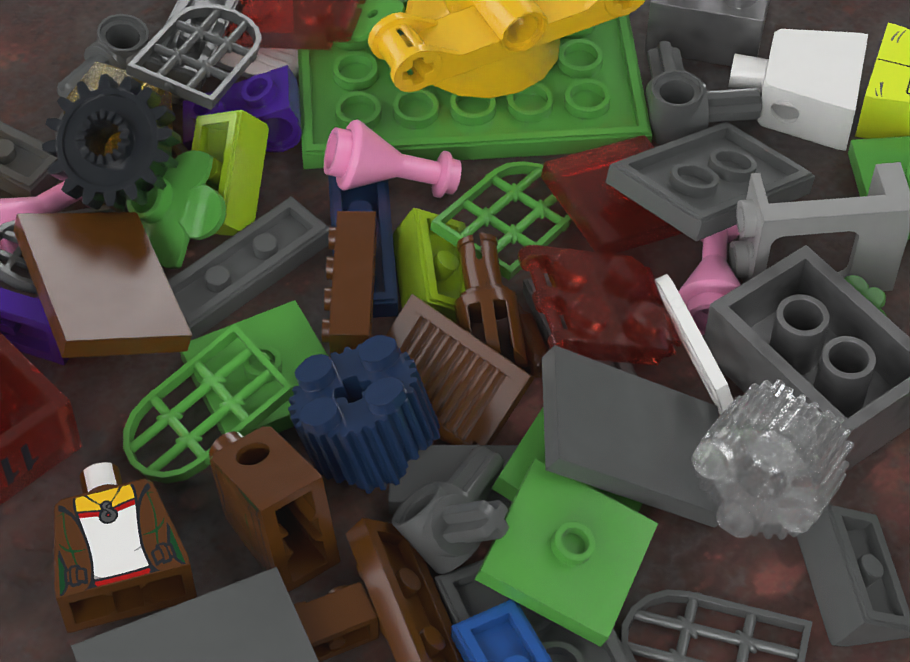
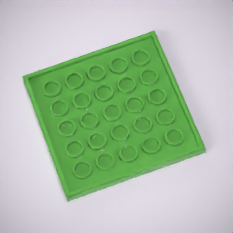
(581, 104)

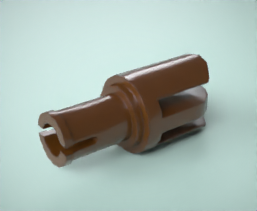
(487, 298)

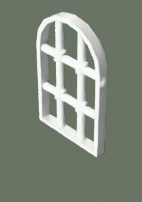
(694, 344)

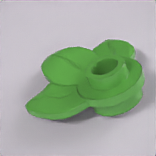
(181, 210)

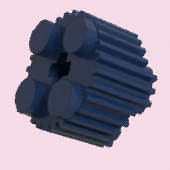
(363, 413)

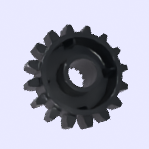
(89, 124)

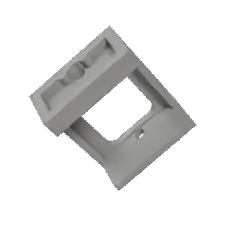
(877, 219)

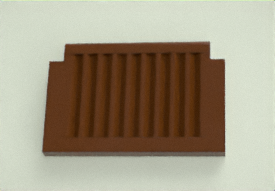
(463, 376)

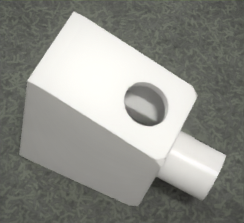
(806, 83)

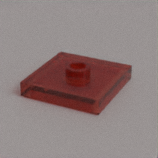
(598, 210)

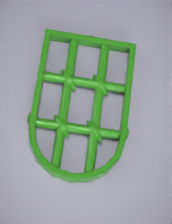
(487, 215)
(209, 382)

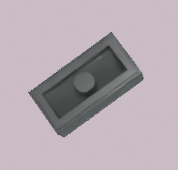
(854, 578)

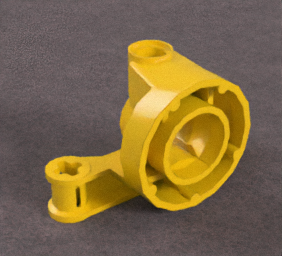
(483, 44)

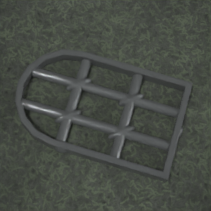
(204, 68)
(689, 629)

